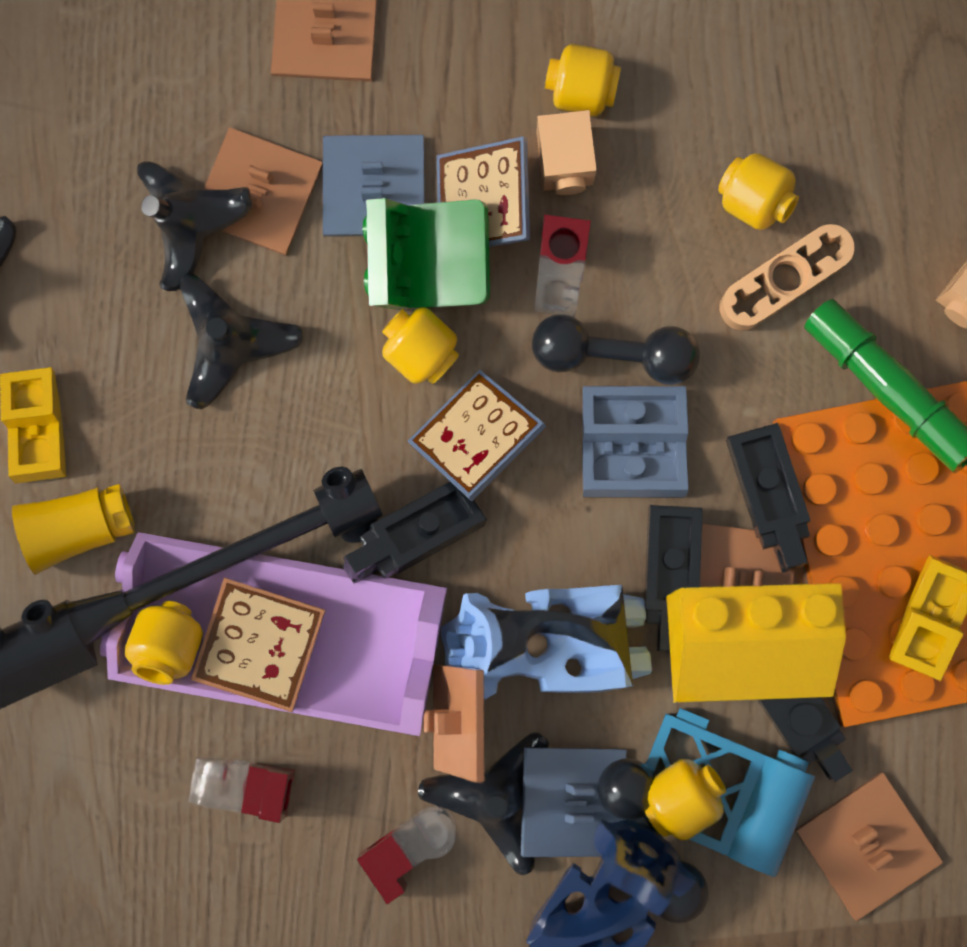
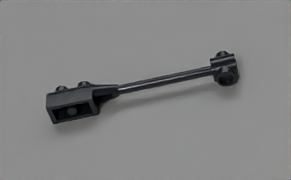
(59, 639)

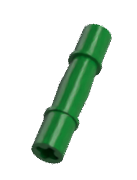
(890, 383)

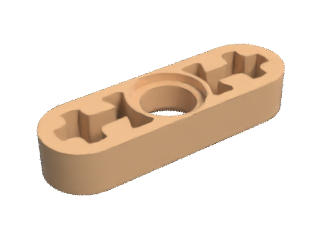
(809, 246)

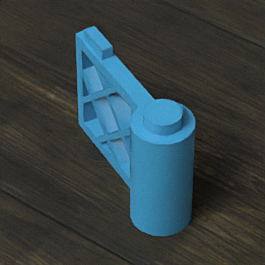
(766, 801)

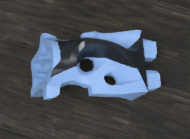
(593, 634)

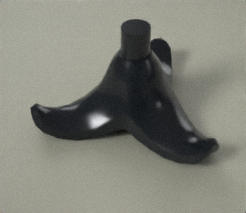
(187, 217)
(227, 340)
(491, 803)

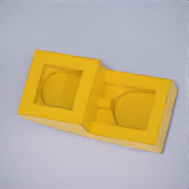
(34, 425)
(932, 619)

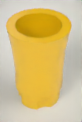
(71, 525)

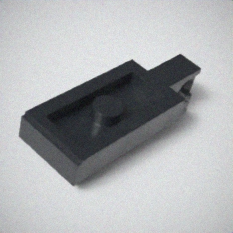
(771, 493)
(414, 533)
(671, 561)
(809, 732)

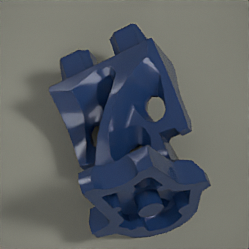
(633, 861)

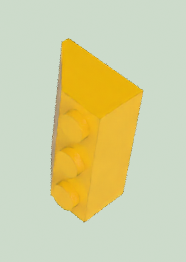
(755, 642)

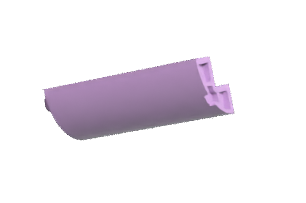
(369, 654)

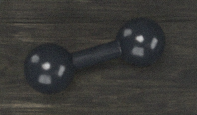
(667, 354)
(624, 794)

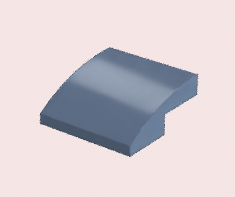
(634, 441)

